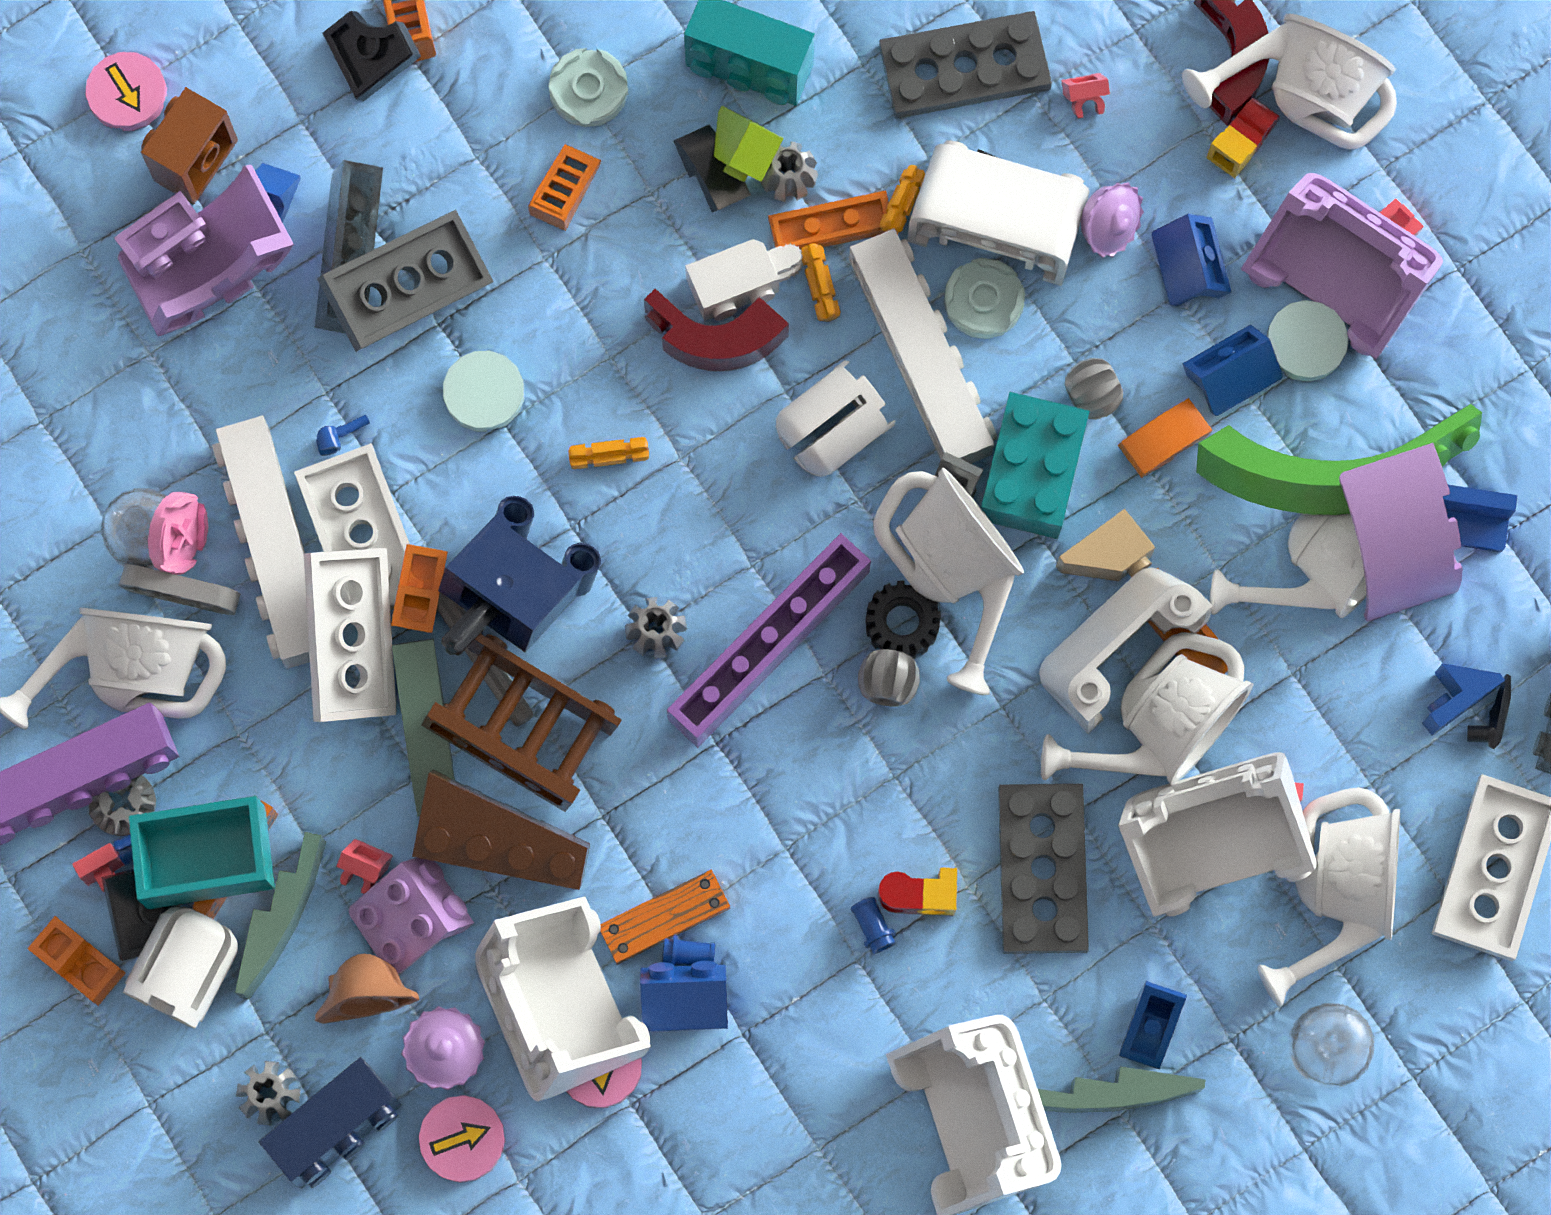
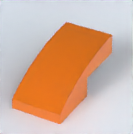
(1165, 437)
(418, 588)
(76, 960)

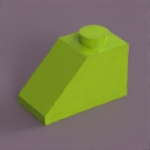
(744, 145)

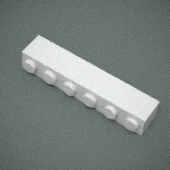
(920, 347)
(271, 534)

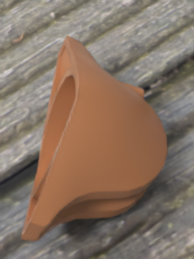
(364, 989)

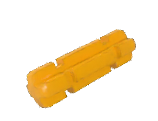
(902, 199)
(820, 283)
(608, 453)

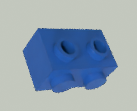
(684, 996)

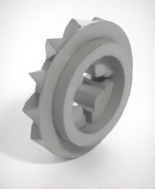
(141, 798)

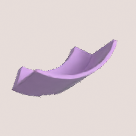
(241, 243)
(1403, 530)

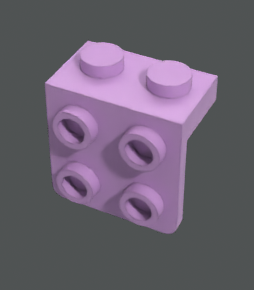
(162, 236)
(409, 913)

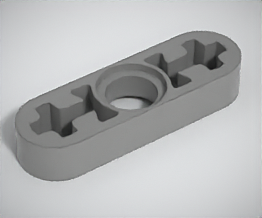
(179, 589)

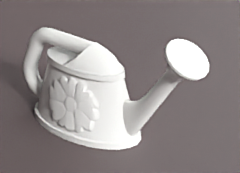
(1316, 75)
(1327, 554)
(953, 556)
(127, 660)
(1170, 712)
(1350, 882)

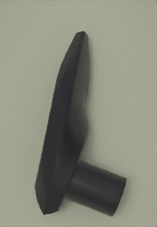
(1497, 718)

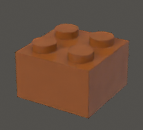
(188, 144)

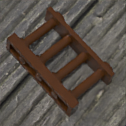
(485, 742)

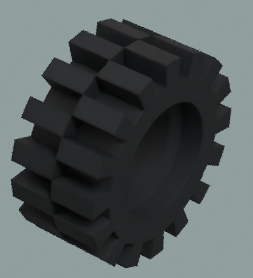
(896, 596)

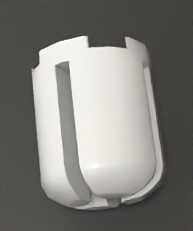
(845, 437)
(182, 965)

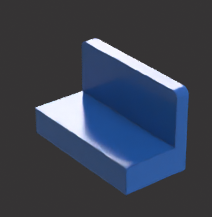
(1190, 259)
(1234, 369)
(1480, 516)

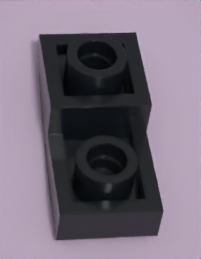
(698, 159)

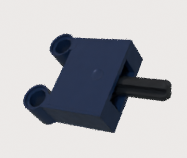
(512, 582)

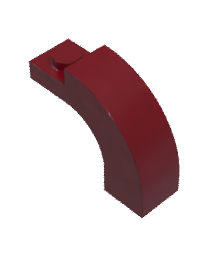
(1241, 28)
(716, 347)

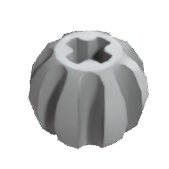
(790, 183)
(1094, 387)
(661, 616)
(888, 678)
(268, 1106)

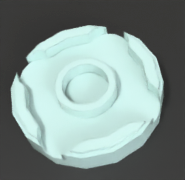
(588, 87)
(984, 298)
(1308, 340)
(483, 391)

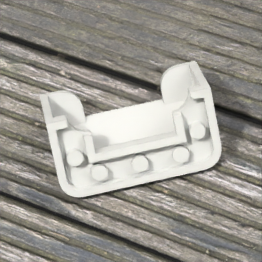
(999, 208)
(1071, 668)
(1216, 831)
(555, 998)
(982, 1111)

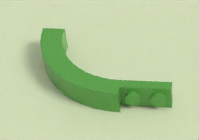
(1310, 484)

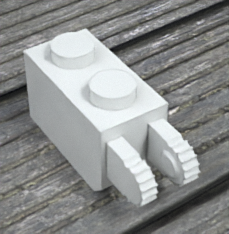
(740, 277)

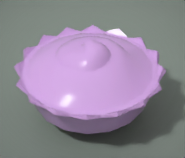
(1111, 218)
(443, 1048)

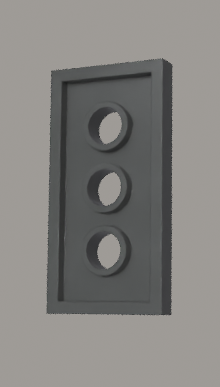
(974, 40)
(380, 270)
(1021, 888)

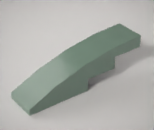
(418, 690)
(273, 929)
(1130, 1090)

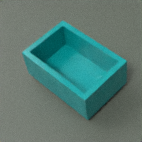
(749, 50)
(1034, 465)
(201, 852)

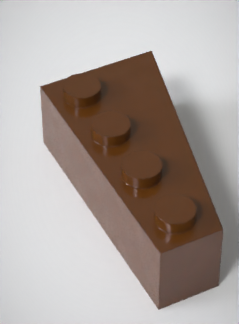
(486, 835)

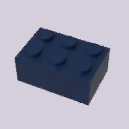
(331, 1125)

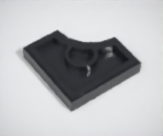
(369, 53)
(129, 918)

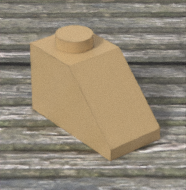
(1109, 551)

